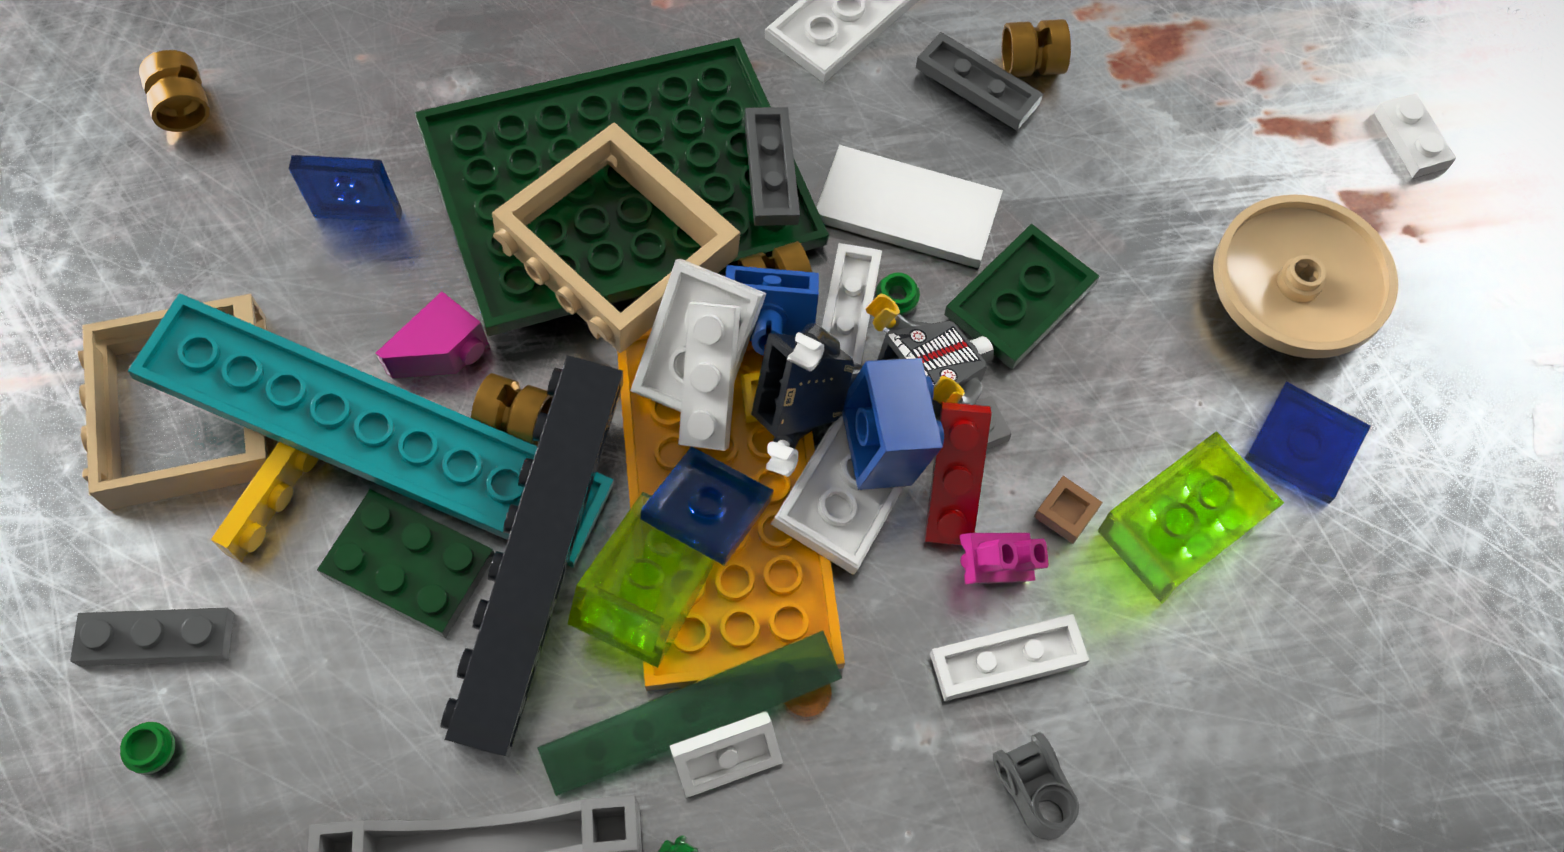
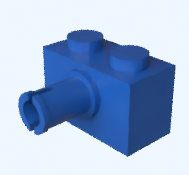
(788, 303)

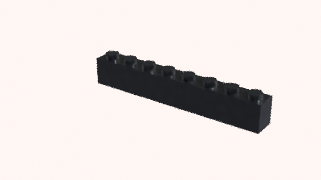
(534, 559)

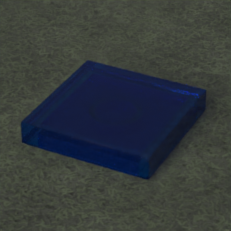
(346, 188)
(1307, 442)
(707, 505)

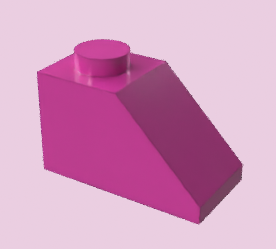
(434, 342)

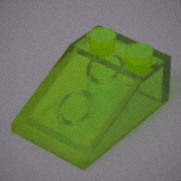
(639, 588)

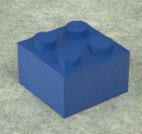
(891, 423)

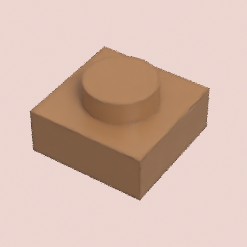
(1068, 509)

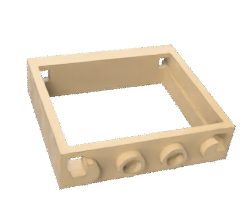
(652, 179)
(102, 429)

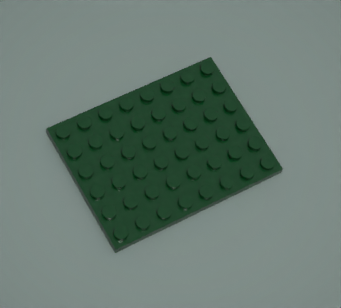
(675, 105)

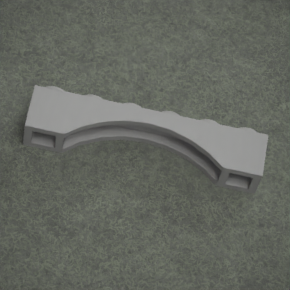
(576, 826)

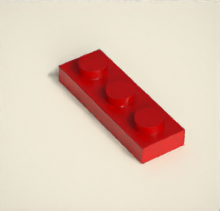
(958, 472)

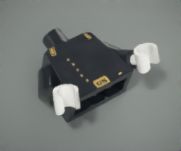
(800, 388)

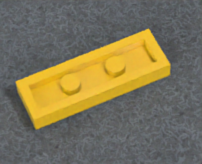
(265, 495)

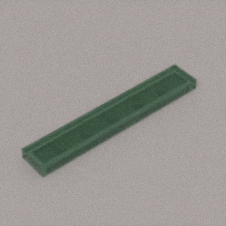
(689, 712)

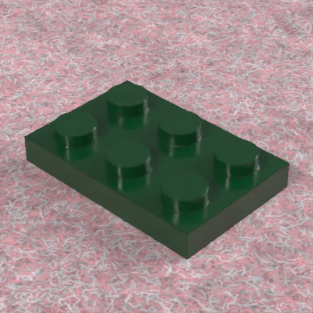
(1022, 295)
(407, 563)

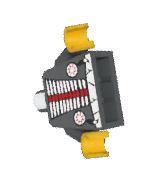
(946, 353)

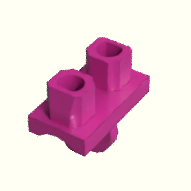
(1002, 557)

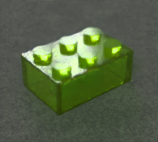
(1189, 516)

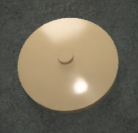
(1305, 276)

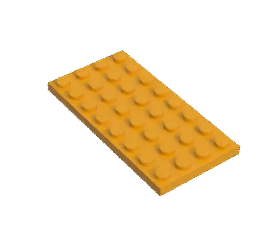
(771, 584)

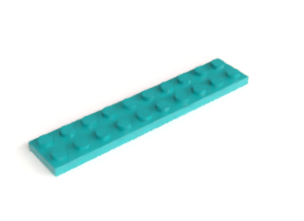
(343, 416)

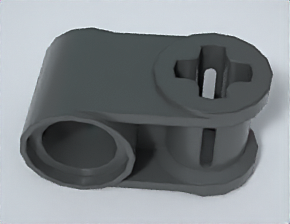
(1035, 775)

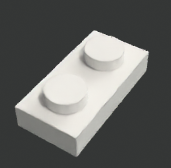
(1415, 135)
(726, 754)

